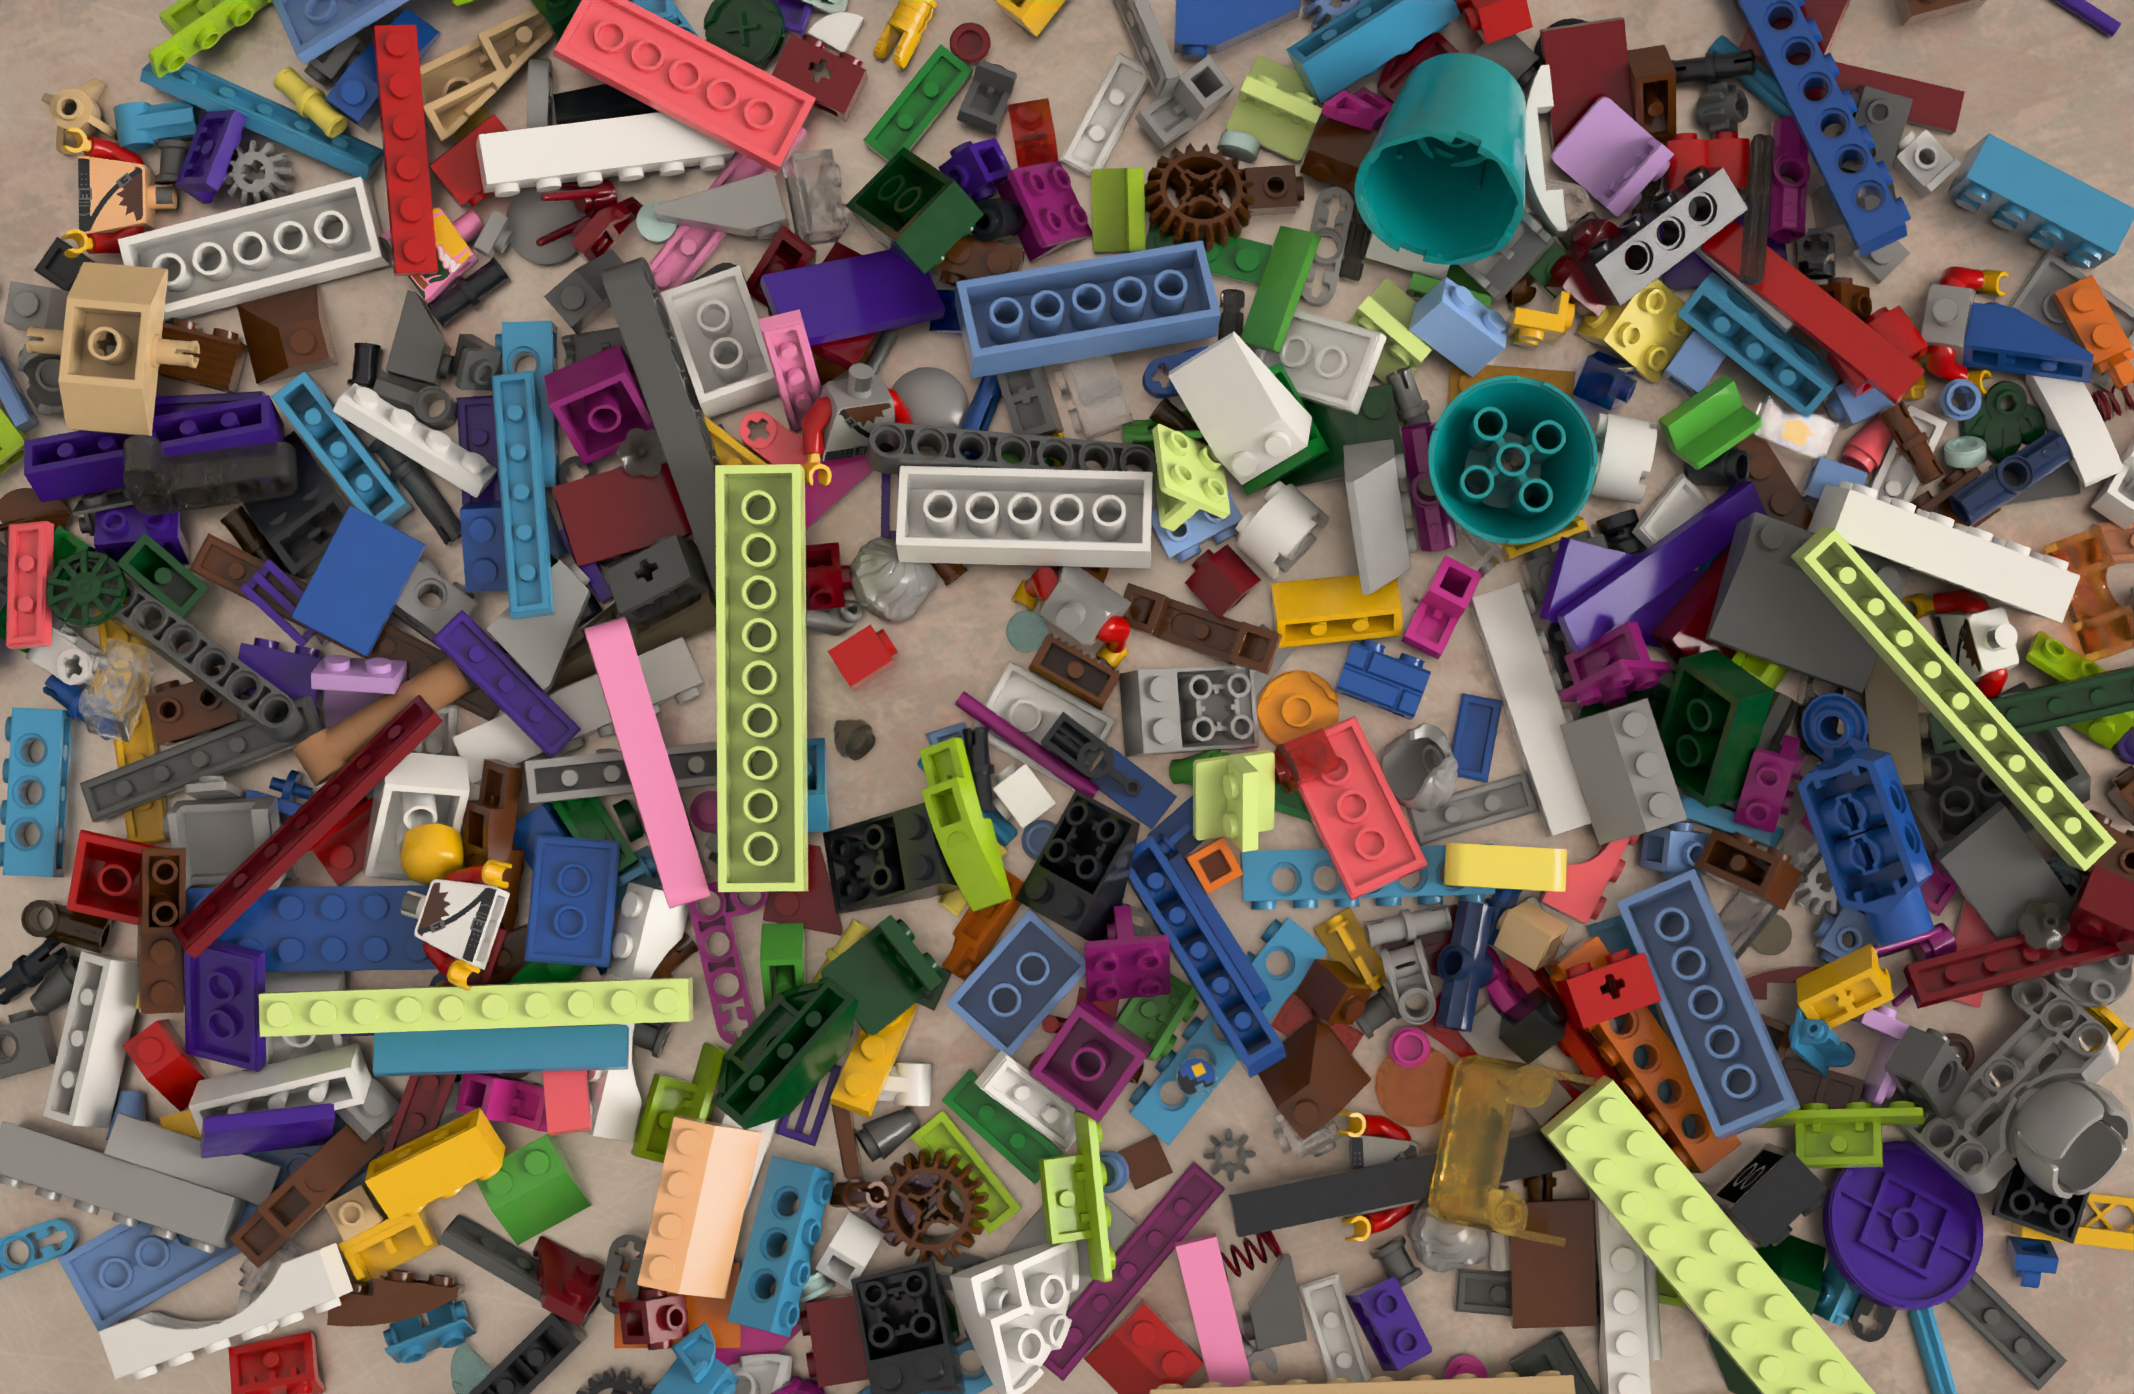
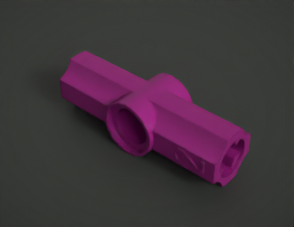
(1788, 199)
(1433, 523)

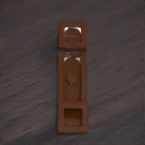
(1201, 630)

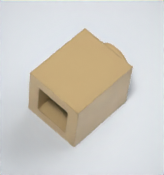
(1530, 935)

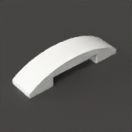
(1547, 204)

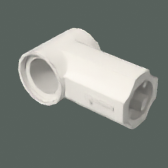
(908, 1084)

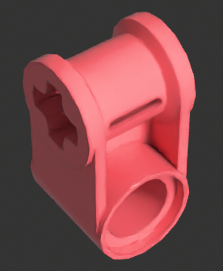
(780, 447)

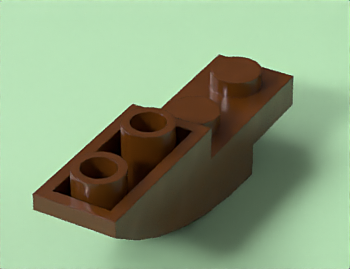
(491, 827)
(159, 912)
(304, 1194)
(393, 1299)

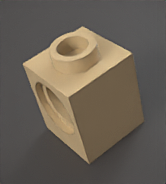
(355, 1212)

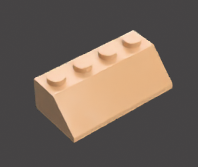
(699, 1208)

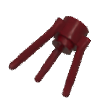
(587, 201)

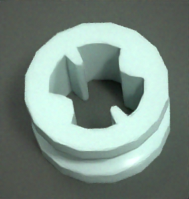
(815, 1286)

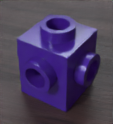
(969, 168)

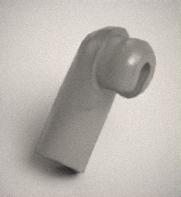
(834, 620)

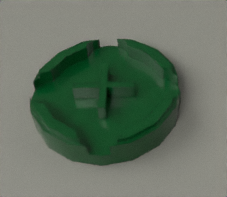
(746, 29)

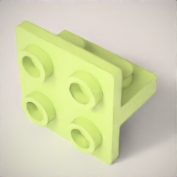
(1276, 109)
(1390, 313)
(1187, 478)
(1234, 797)

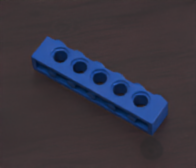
(1203, 959)

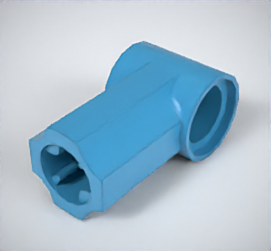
(143, 124)

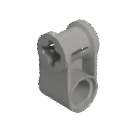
(1410, 974)

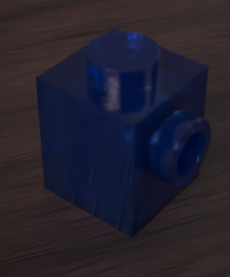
(1605, 381)

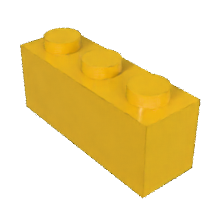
(1334, 611)
(435, 1165)

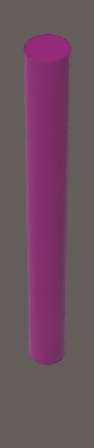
(1026, 745)

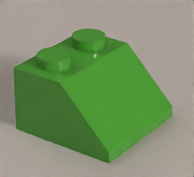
(534, 1189)

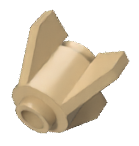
(87, 113)

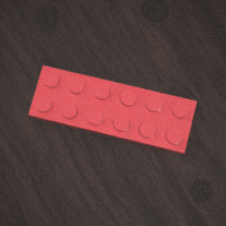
(686, 78)

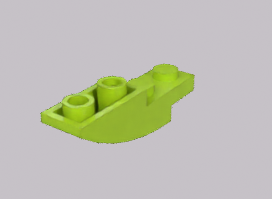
(960, 829)

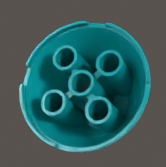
(1534, 431)

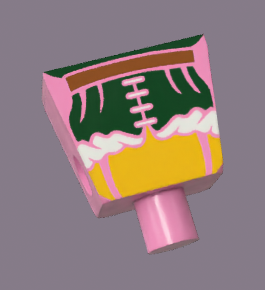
(452, 252)

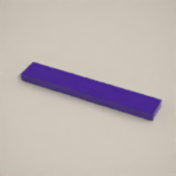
(1657, 567)

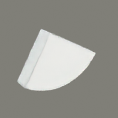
(837, 30)

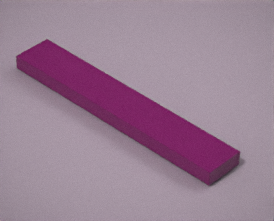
(1135, 1264)

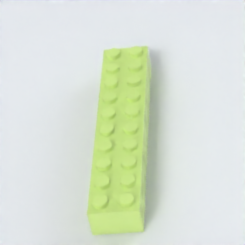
(761, 678)
(1697, 1247)

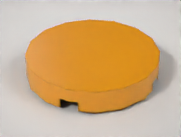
(1295, 706)

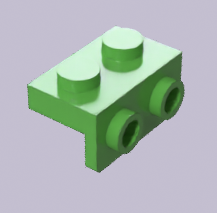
(1159, 1016)

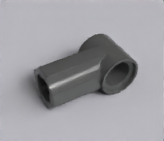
(415, 399)

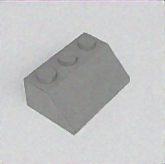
(1378, 512)
(1623, 771)

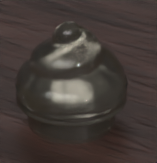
(853, 738)

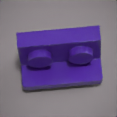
(210, 154)
(121, 527)
(1389, 1324)

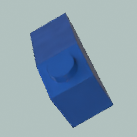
(1216, 25)
(357, 89)
(2016, 343)

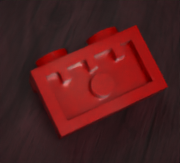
(345, 844)
(276, 1366)

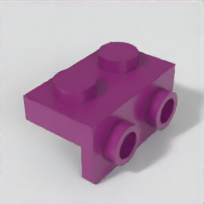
(1766, 785)

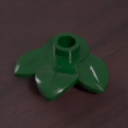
(2005, 428)

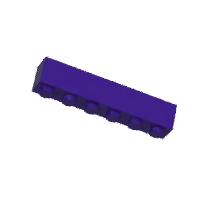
(93, 461)

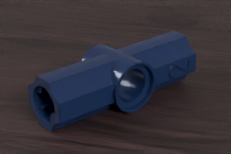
(1992, 491)
(1464, 966)

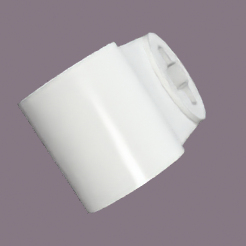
(68, 657)

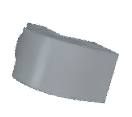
(1193, 100)

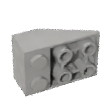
(1183, 712)

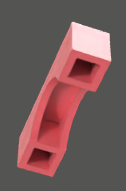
(1587, 882)

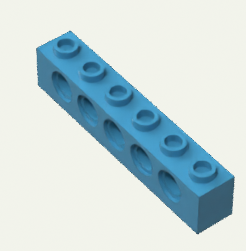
(1260, 866)
(1169, 1120)

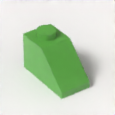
(782, 958)

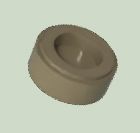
(1774, 937)

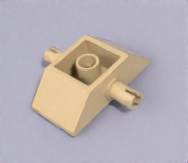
(117, 388)

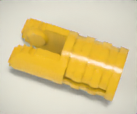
(910, 21)

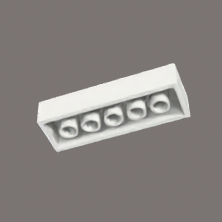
(263, 248)
(1024, 517)
(1953, 555)

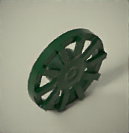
(86, 589)

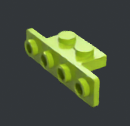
(198, 27)
(2065, 664)
(674, 1097)
(1846, 1135)
(1075, 1198)

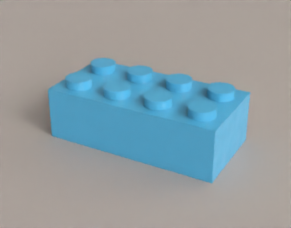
(2041, 202)

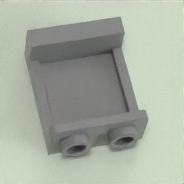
(220, 834)

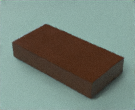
(847, 1142)

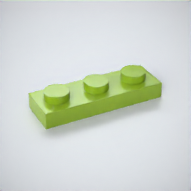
(944, 1134)

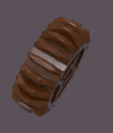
(1198, 216)
(946, 1212)

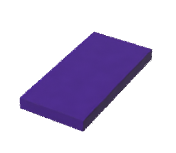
(854, 296)
(1585, 565)

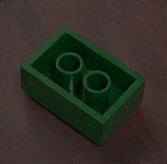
(915, 210)
(1713, 726)

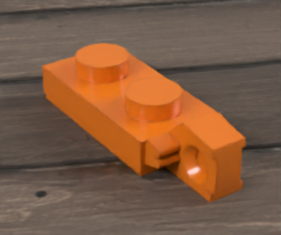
(2097, 329)
(980, 931)

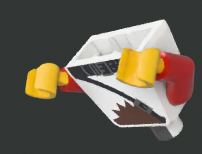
(1973, 636)
(460, 918)

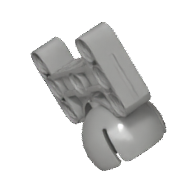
(2045, 1112)

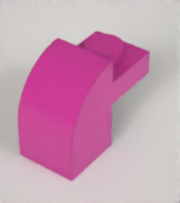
(1441, 607)
(504, 1099)

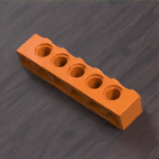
(1663, 1063)

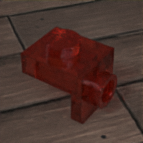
(1033, 132)
(1304, 760)

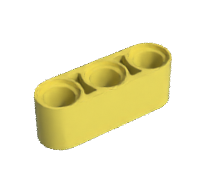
(1505, 867)

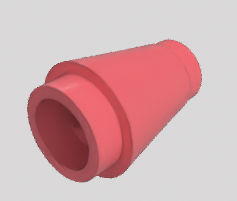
(1868, 446)

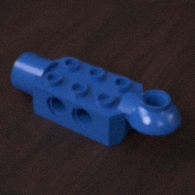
(1864, 823)

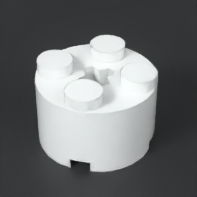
(1624, 456)
(1280, 529)

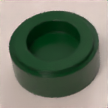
(628, 820)

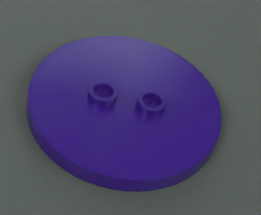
(1902, 1229)

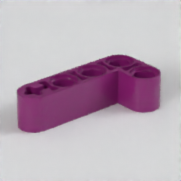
(730, 962)

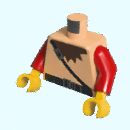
(114, 195)

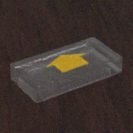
(1793, 431)

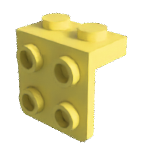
(1642, 330)

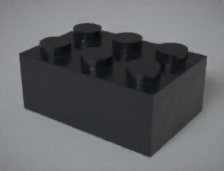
(1770, 1195)

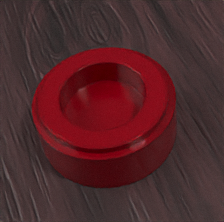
(970, 43)

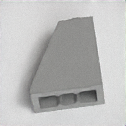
(543, 641)

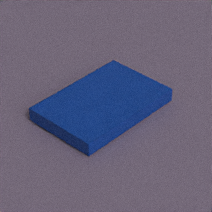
(359, 581)
(572, 901)

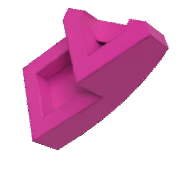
(1360, 109)

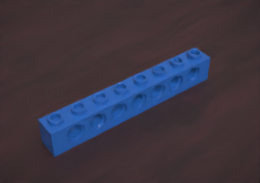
(1867, 228)

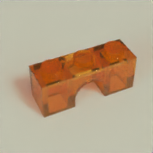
(2098, 619)

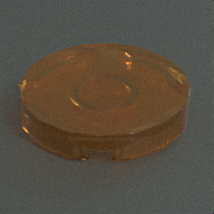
(1417, 1094)

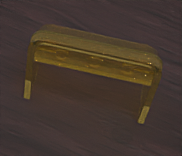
(1476, 1142)

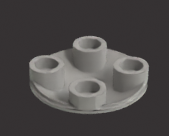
(535, 218)
(933, 398)
(2097, 982)

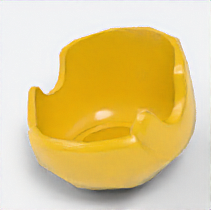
(431, 852)

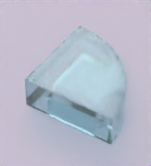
(467, 1369)

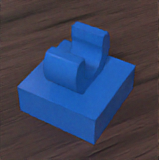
(2031, 1258)

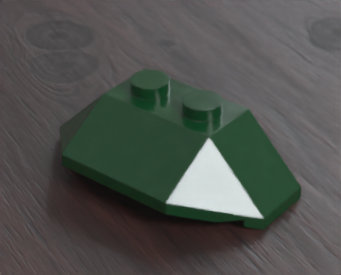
(785, 1052)
(1800, 1268)

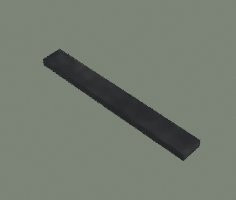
(1372, 1187)

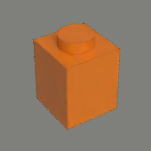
(1214, 865)

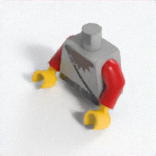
(1948, 320)
(845, 416)
(1080, 608)
(1371, 1142)

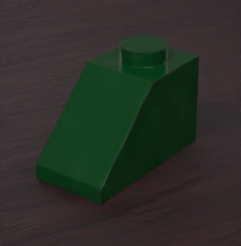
(162, 575)

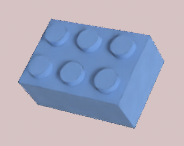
(1018, 984)

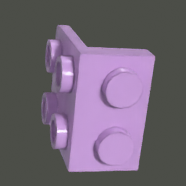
(1611, 156)
(355, 683)
(1878, 1082)

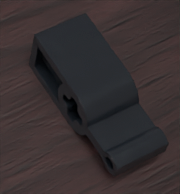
(1076, 757)

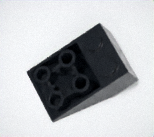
(305, 521)
(886, 861)
(1083, 868)
(2027, 1205)
(907, 1332)

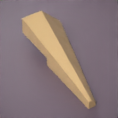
(468, 76)

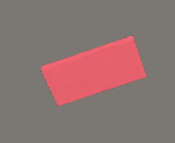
(1360, 817)

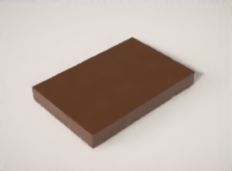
(1551, 1281)

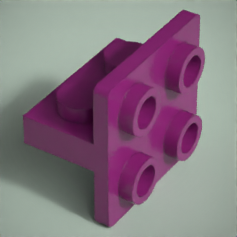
(1048, 207)
(1612, 668)
(1126, 963)

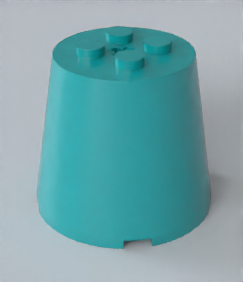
(1448, 162)

